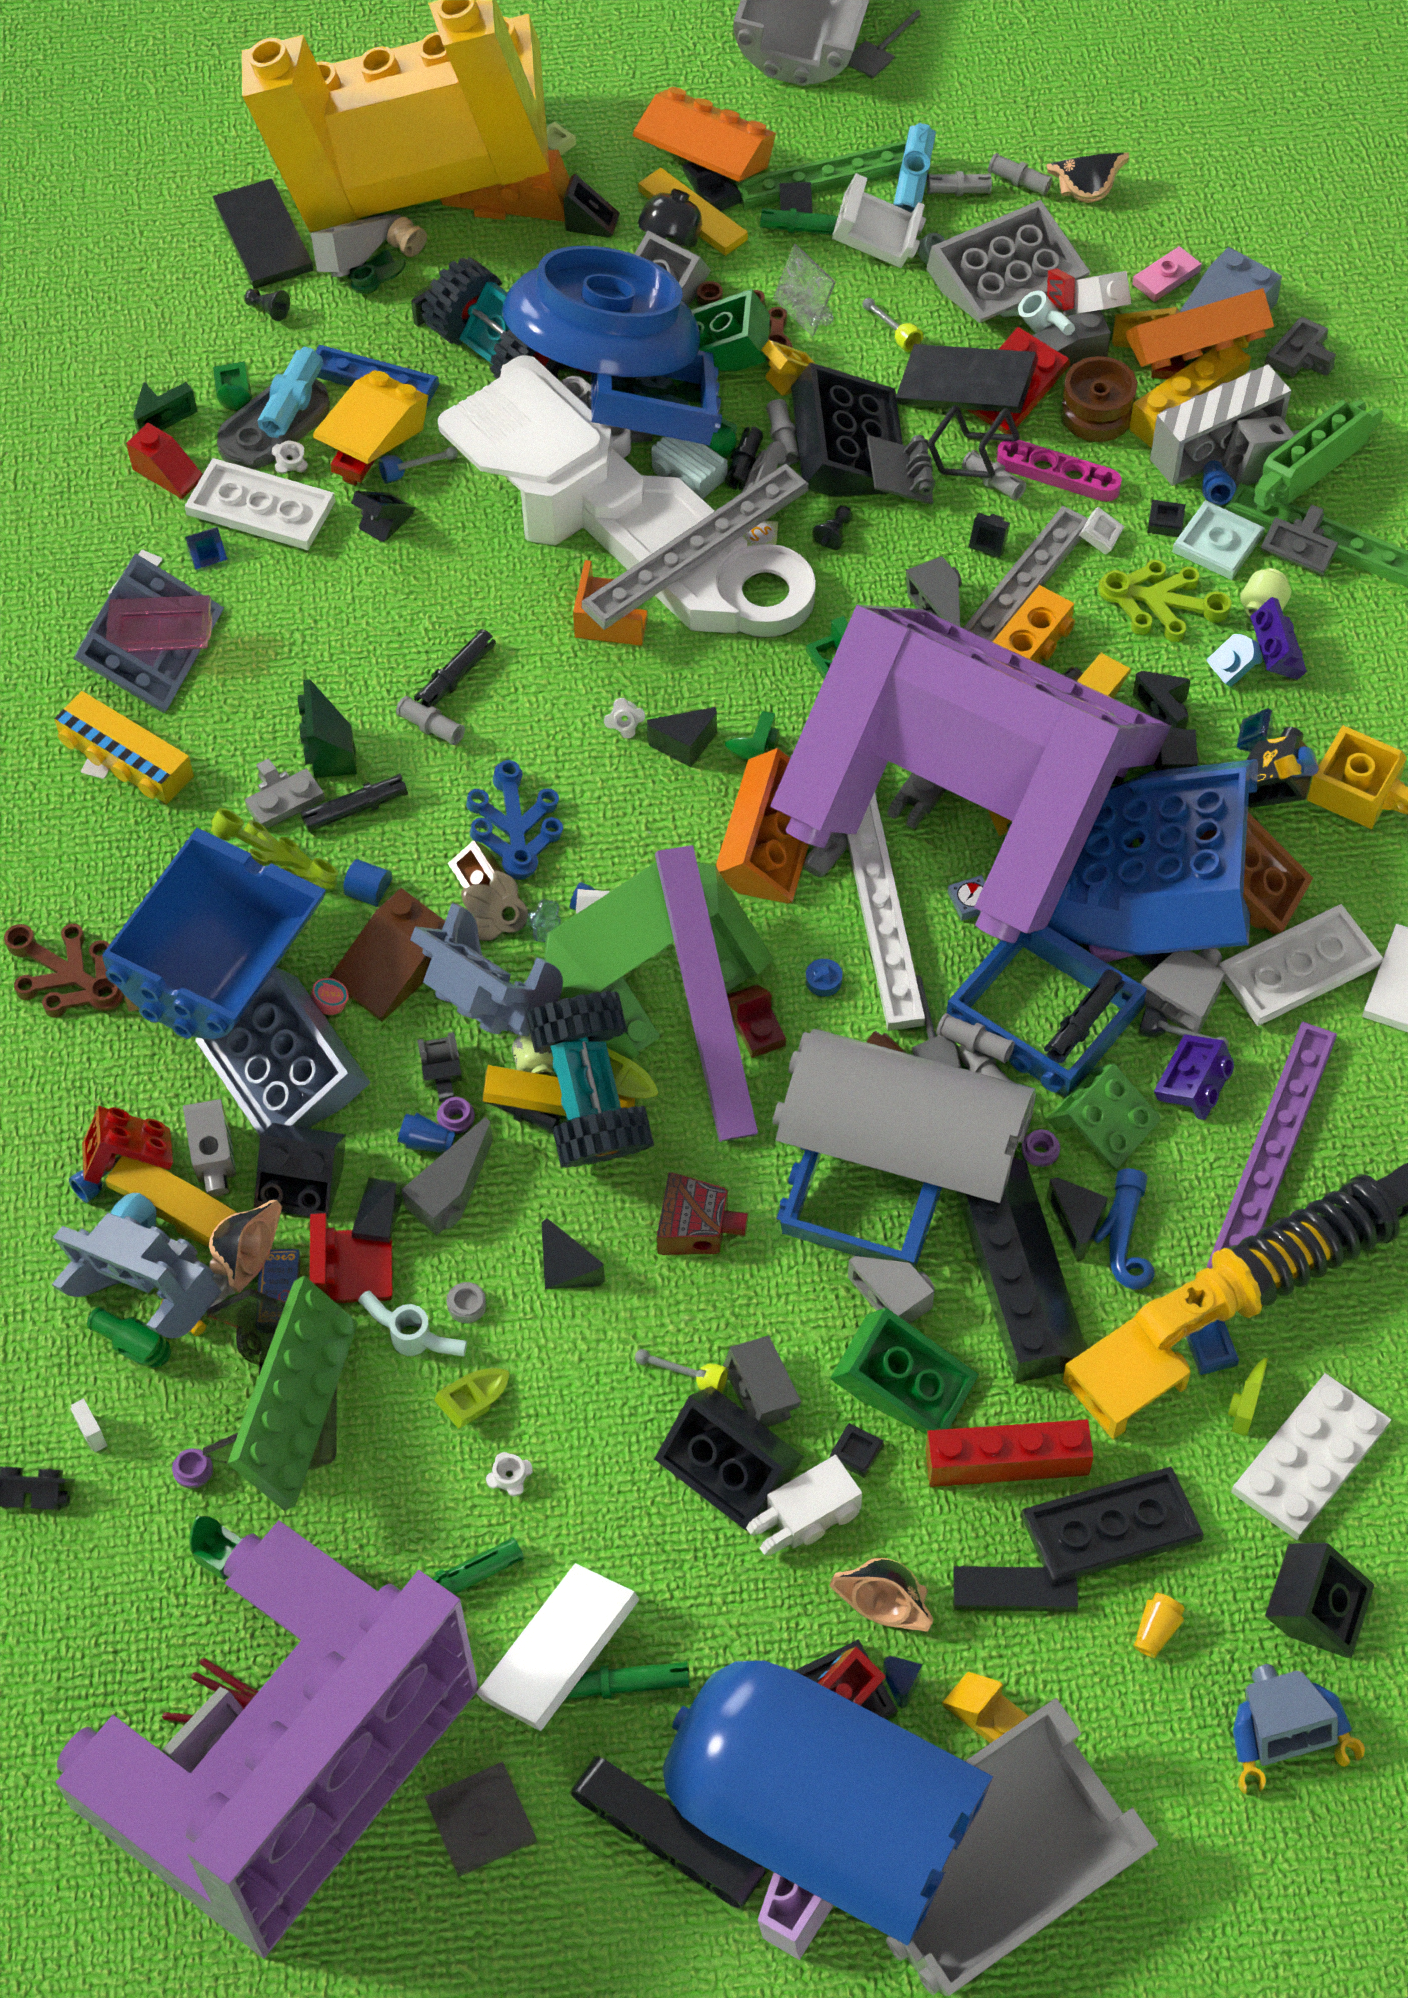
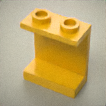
(1123, 1376)

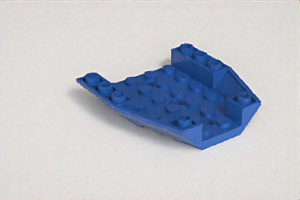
(1174, 886)

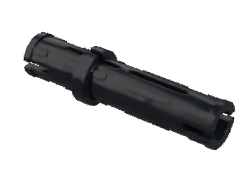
(446, 678)
(368, 797)
(1076, 1027)

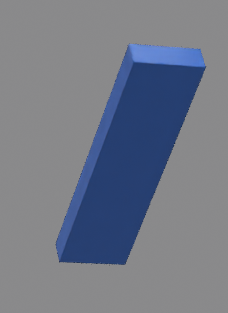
(348, 367)

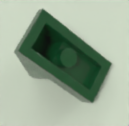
(164, 409)

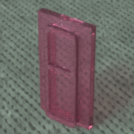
(160, 623)

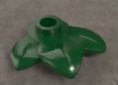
(370, 275)

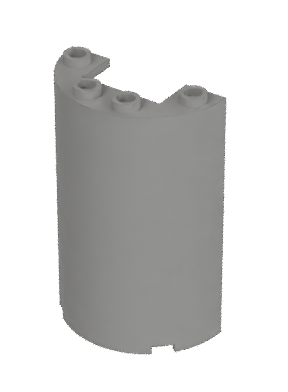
(799, 38)
(904, 1114)
(1028, 1856)

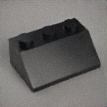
(727, 1455)

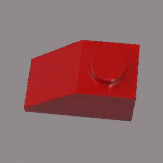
(162, 461)

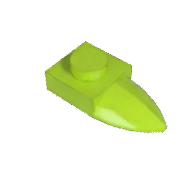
(631, 1078)
(472, 1395)
(1244, 1404)

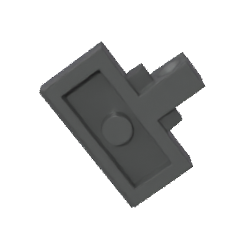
(1301, 348)
(1301, 542)

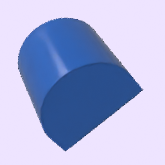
(366, 882)

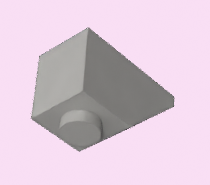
(892, 1286)

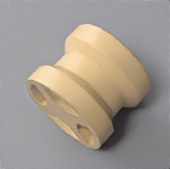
(406, 236)

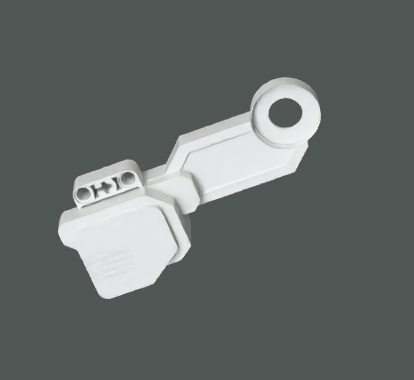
(577, 479)

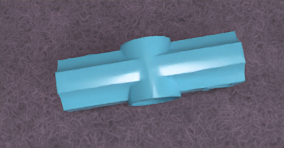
(917, 158)
(290, 392)

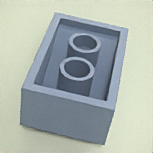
(1232, 276)

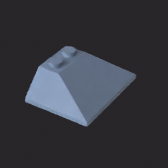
(145, 674)

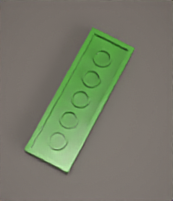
(293, 1394)

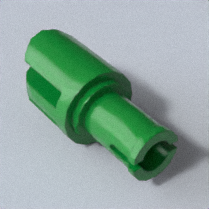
(131, 1338)

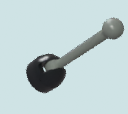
(1155, 1025)

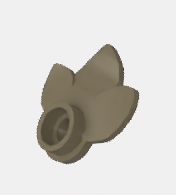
(491, 902)

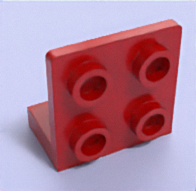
(119, 1133)
(348, 1265)

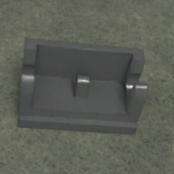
(761, 1381)

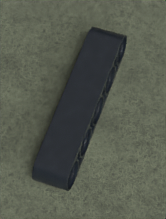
(665, 1832)

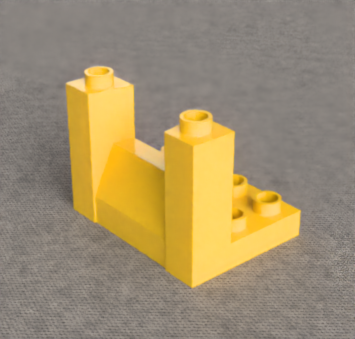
(405, 118)

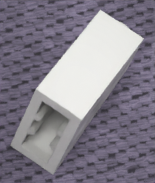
(1100, 293)

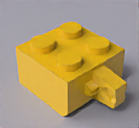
(1360, 778)

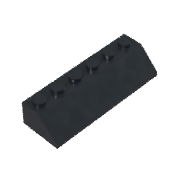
(1023, 1278)

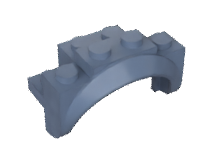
(478, 985)
(141, 1258)

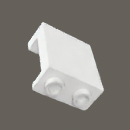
(877, 225)

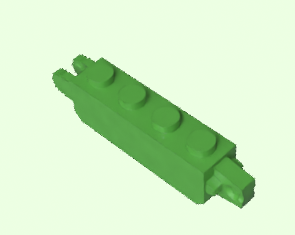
(1315, 451)

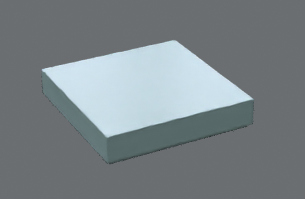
(1218, 540)

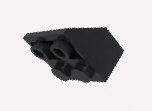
(299, 1168)

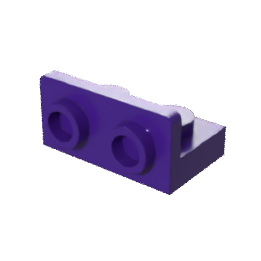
(1278, 640)
(1196, 1074)

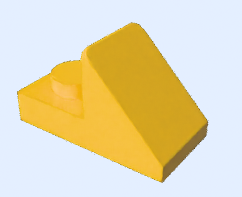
(785, 365)
(982, 1707)

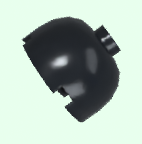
(672, 217)

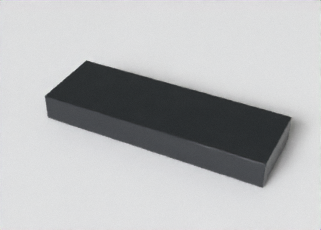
(1011, 1590)

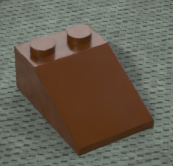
(383, 961)

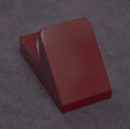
(756, 1020)

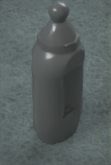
(822, 859)

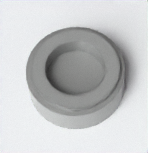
(466, 1302)

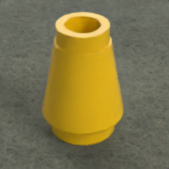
(1158, 1624)

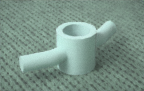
(1041, 313)
(410, 1316)

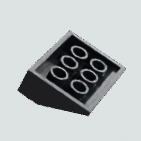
(832, 428)

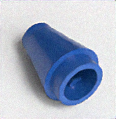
(1217, 483)
(424, 1134)

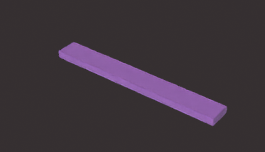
(706, 993)
(1277, 1136)

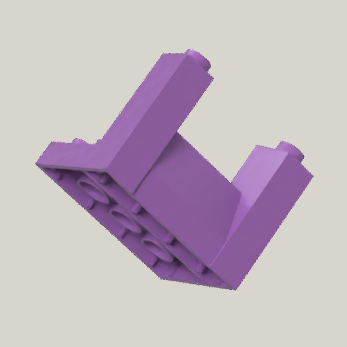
(977, 726)
(303, 1759)

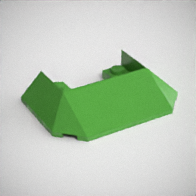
(634, 925)

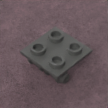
(902, 468)

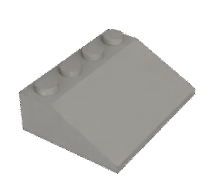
(1003, 261)

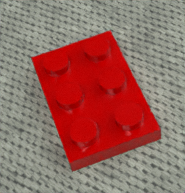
(1047, 372)

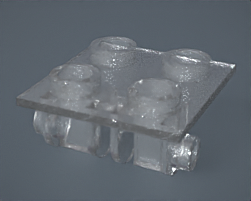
(805, 291)

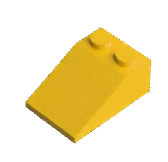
(373, 417)

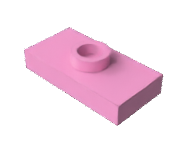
(1166, 274)

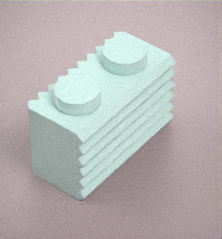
(691, 462)

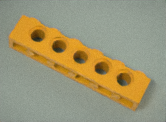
(1038, 625)

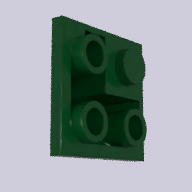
(325, 735)

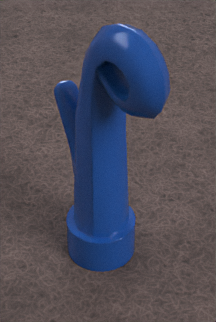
(1129, 1189)

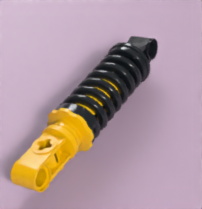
(1282, 1257)

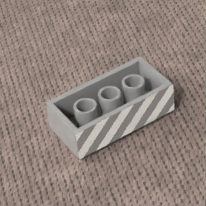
(1204, 425)

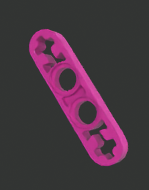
(1056, 474)

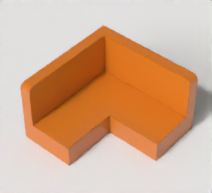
(626, 630)

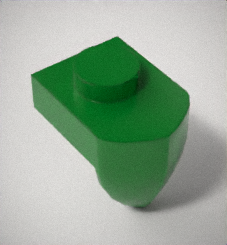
(232, 385)
(725, 439)
(764, 738)
(211, 1544)

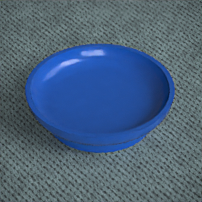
(603, 313)

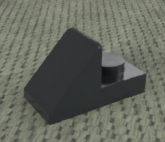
(381, 513)
(1163, 697)

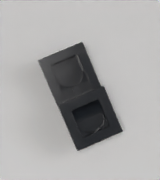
(712, 186)

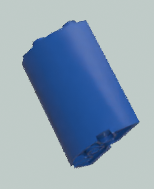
(208, 936)

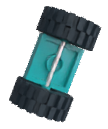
(468, 308)
(573, 1035)

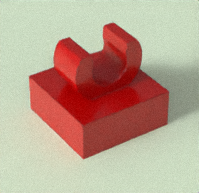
(349, 468)

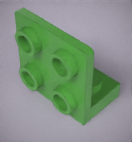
(1107, 1114)

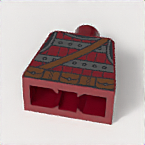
(696, 1217)

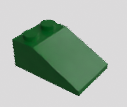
(734, 330)
(903, 1373)

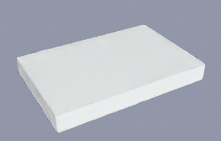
(1390, 990)

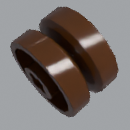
(1098, 398)

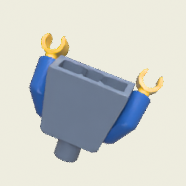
(1287, 1719)

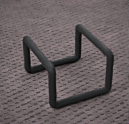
(986, 437)

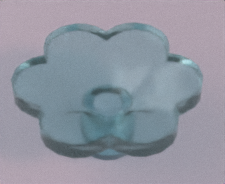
(544, 919)

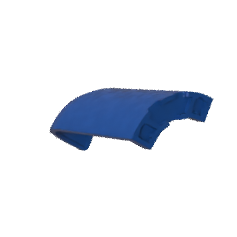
(822, 1792)

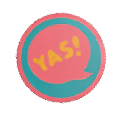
(329, 996)

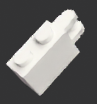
(808, 1506)

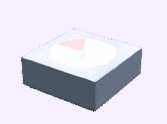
(965, 895)

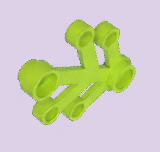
(1158, 597)
(281, 852)

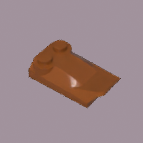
(1271, 879)

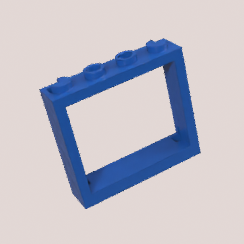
(662, 416)
(1077, 964)
(791, 1208)

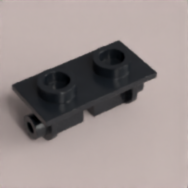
(46, 1488)

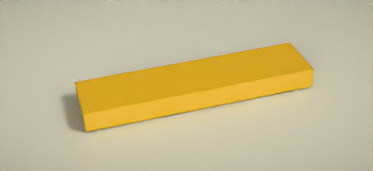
(716, 227)
(528, 1090)

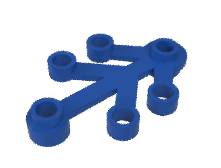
(513, 823)

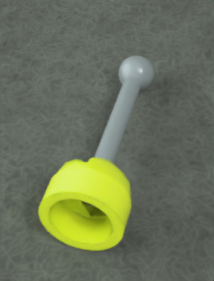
(905, 334)
(707, 1376)

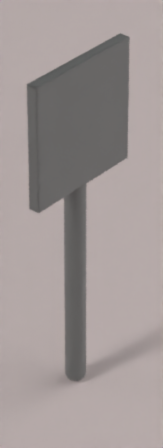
(873, 59)
(937, 1047)

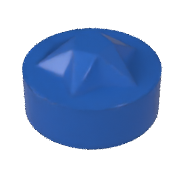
(823, 977)

